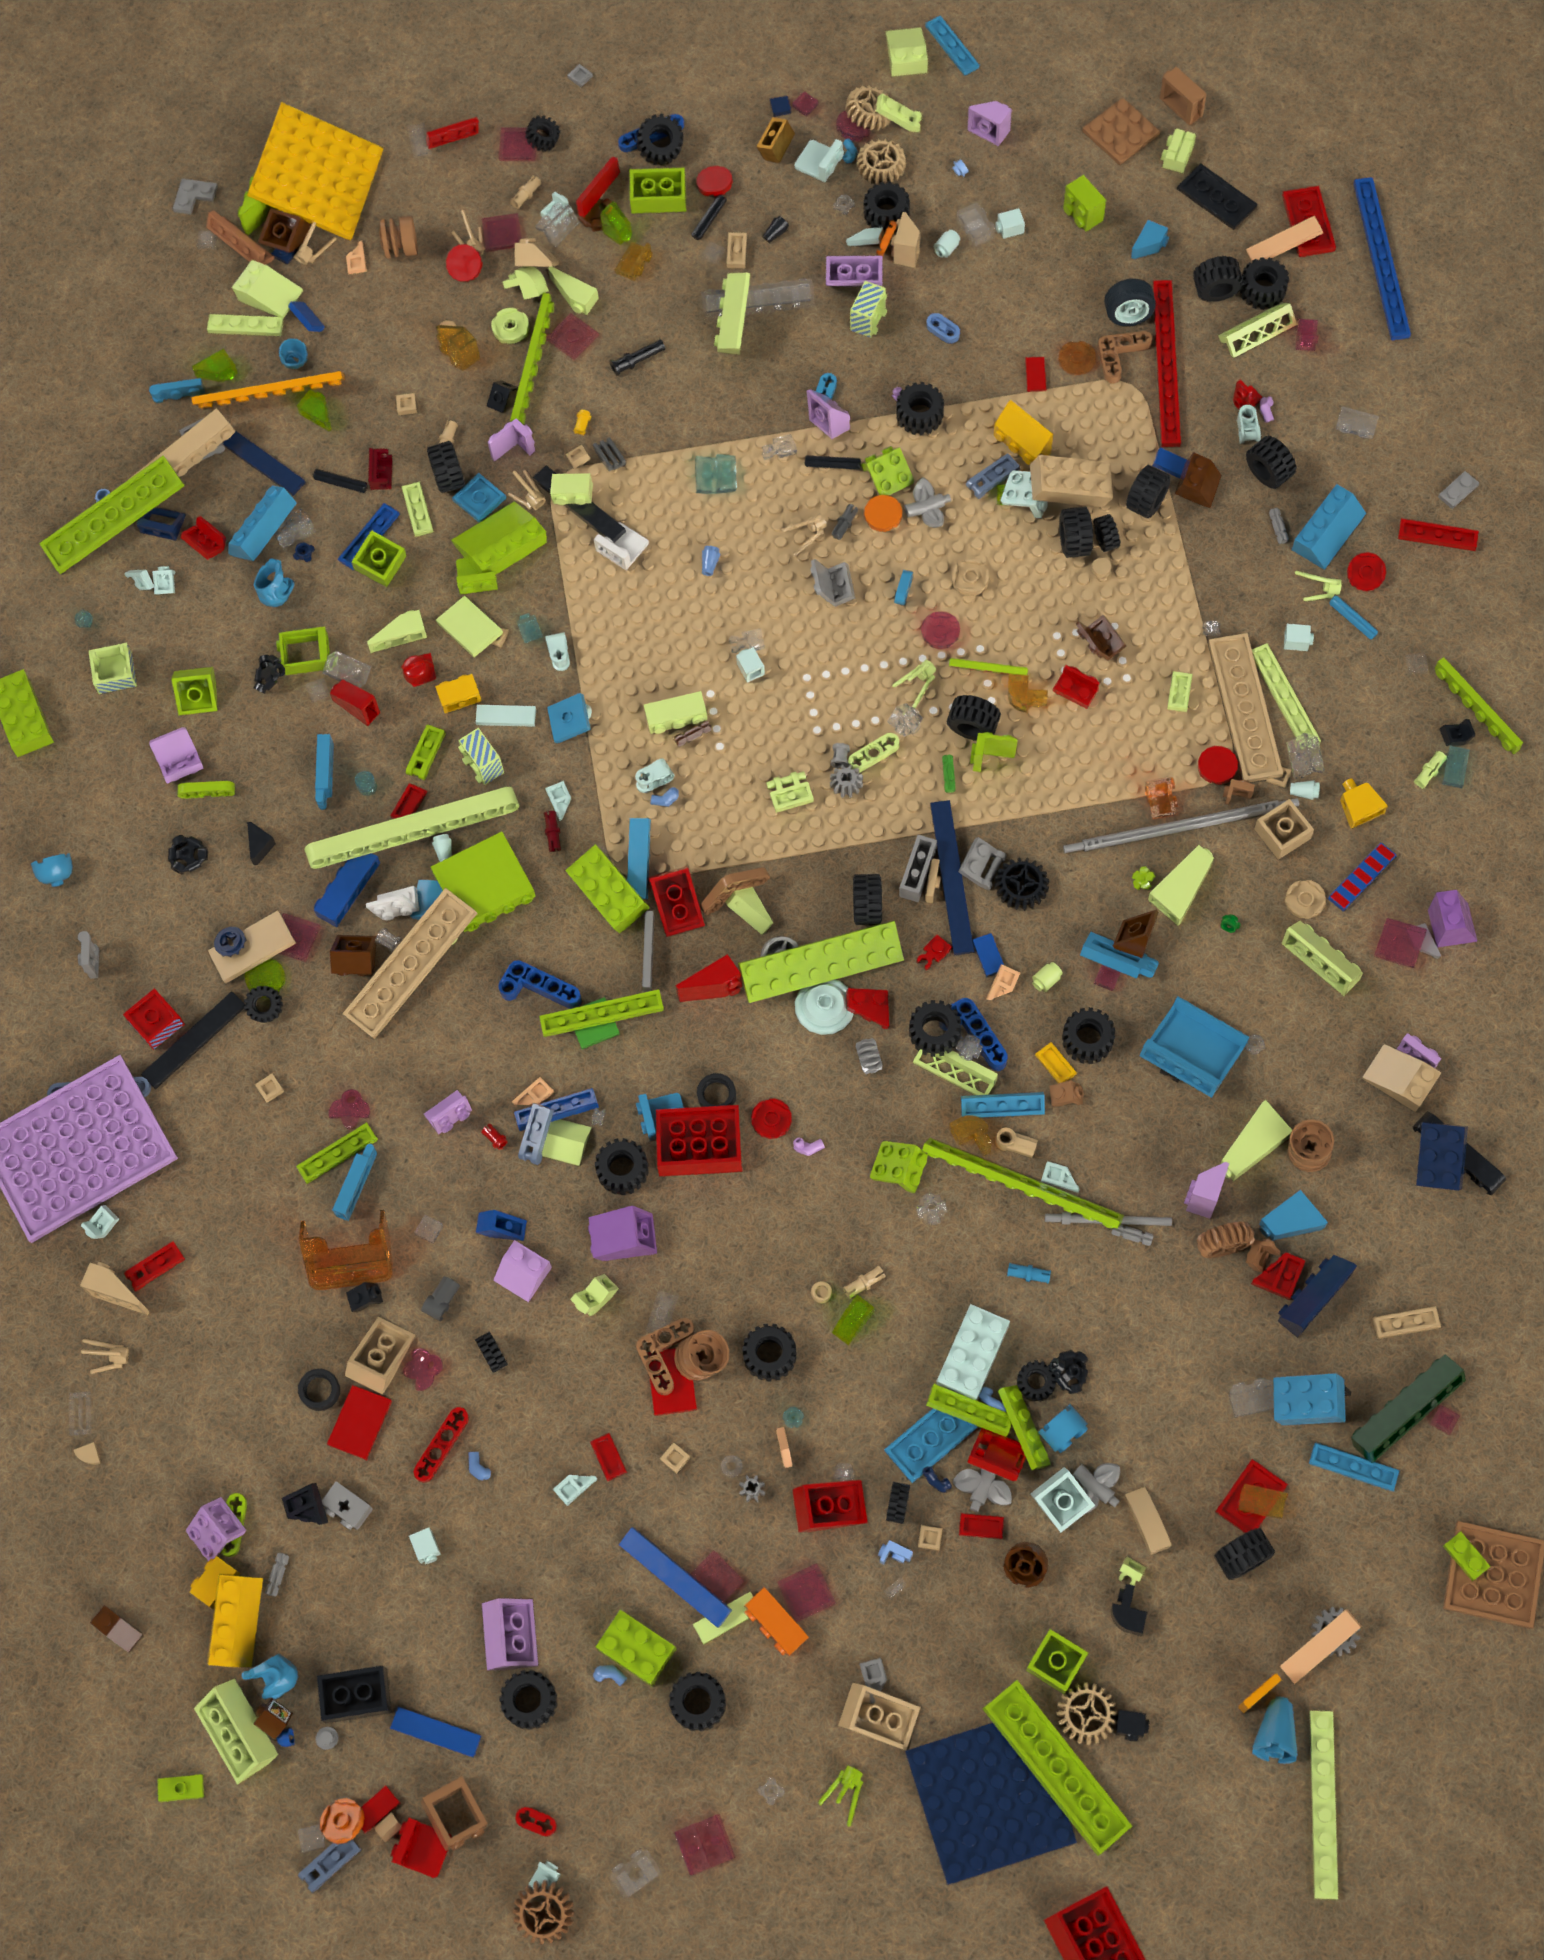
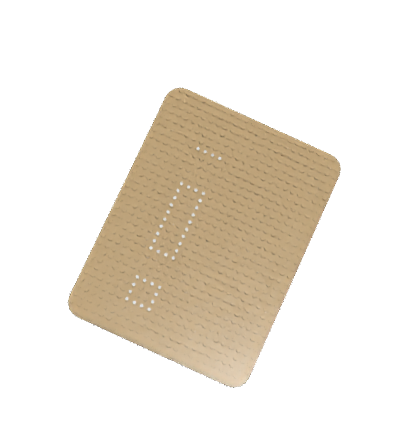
(833, 668)

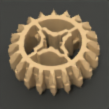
(862, 108)
(884, 167)
(1081, 1732)

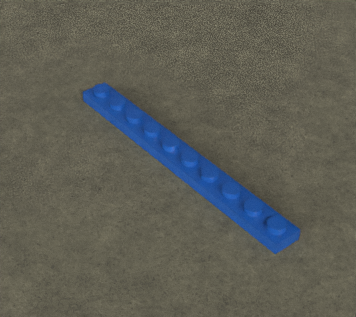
(1382, 259)

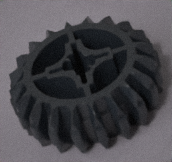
(1018, 899)

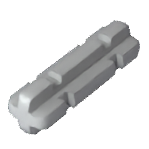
(1278, 525)
(1133, 1234)
(276, 1574)

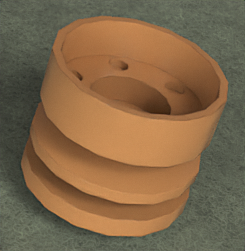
(398, 237)
(1317, 1136)
(710, 1350)

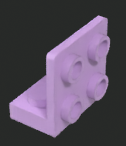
(448, 1112)
(214, 1528)

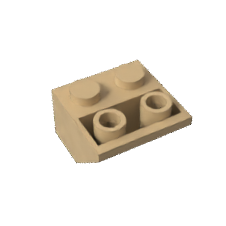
(906, 242)

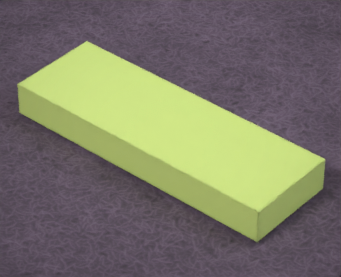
(417, 509)
(708, 1631)

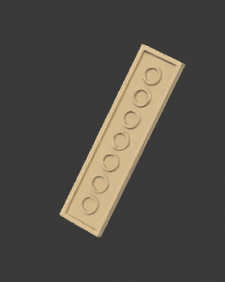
(1245, 708)
(410, 963)

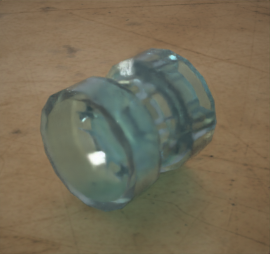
(368, 787)

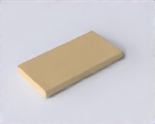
(263, 941)

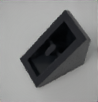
(259, 843)

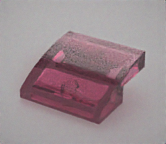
(696, 1849)

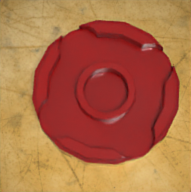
(714, 181)
(464, 263)
(1366, 571)
(1217, 765)
(775, 1123)

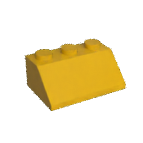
(1022, 433)

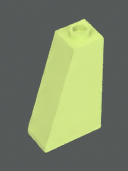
(1180, 887)
(1258, 1139)

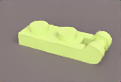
(898, 113)

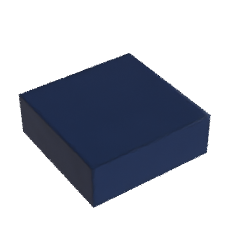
(780, 106)

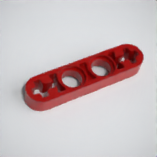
(444, 1446)

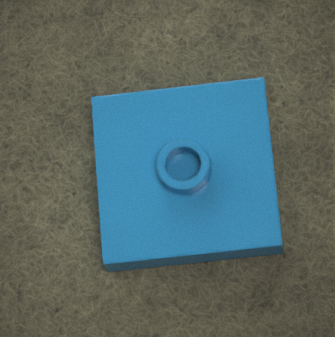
(479, 497)
(568, 718)

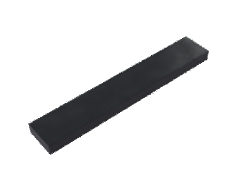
(589, 513)
(193, 1040)

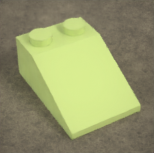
(907, 51)
(266, 289)

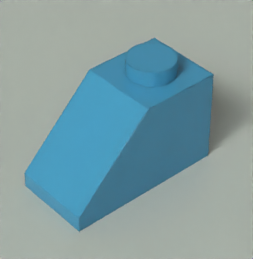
(1150, 240)

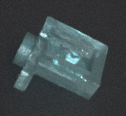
(529, 628)

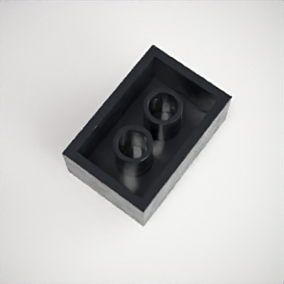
(354, 1694)

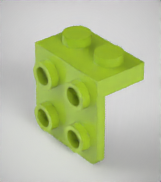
(888, 471)
(471, 582)
(992, 745)
(899, 1165)

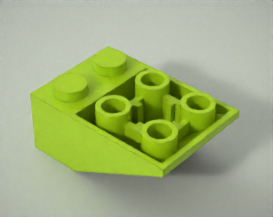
(252, 212)

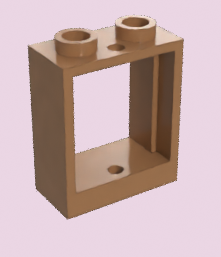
(1182, 95)
(443, 1793)

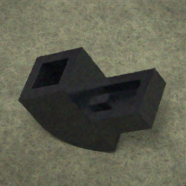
(1127, 1618)

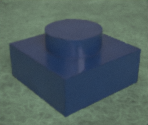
(282, 256)

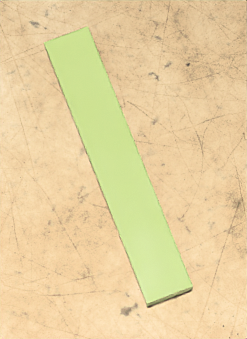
(1282, 691)

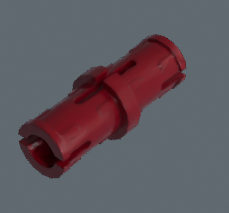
(552, 831)

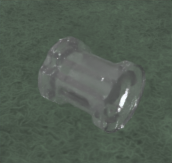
(388, 939)

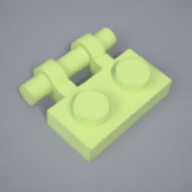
(791, 796)

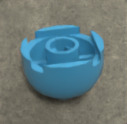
(53, 869)

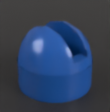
(283, 1738)

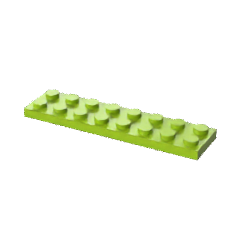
(111, 514)
(821, 961)
(1057, 1767)

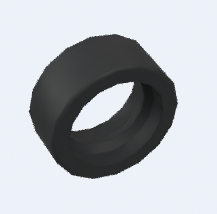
(716, 1078)
(307, 1378)

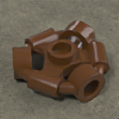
(594, 215)

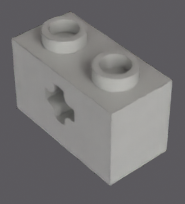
(358, 1509)

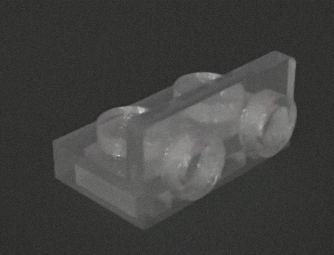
(557, 223)

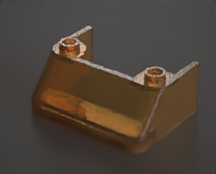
(349, 1264)

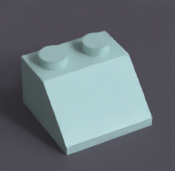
(1062, 1499)

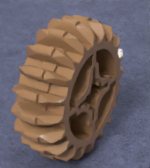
(1225, 1239)
(551, 1915)

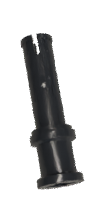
(629, 360)

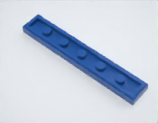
(675, 1577)

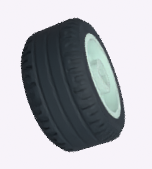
(1130, 302)

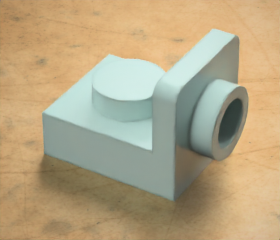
(163, 580)
(545, 1872)

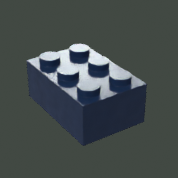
(1442, 1156)

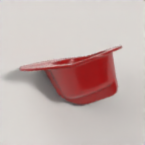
(419, 669)

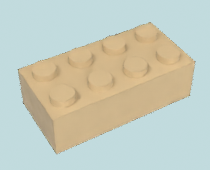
(1071, 481)

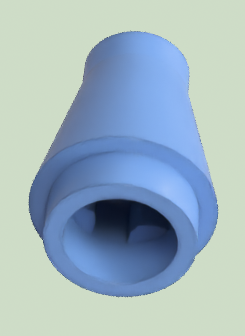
(710, 557)

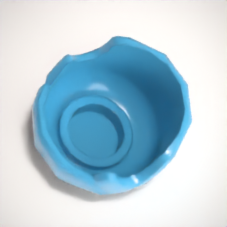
(293, 348)

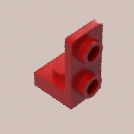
(1245, 395)

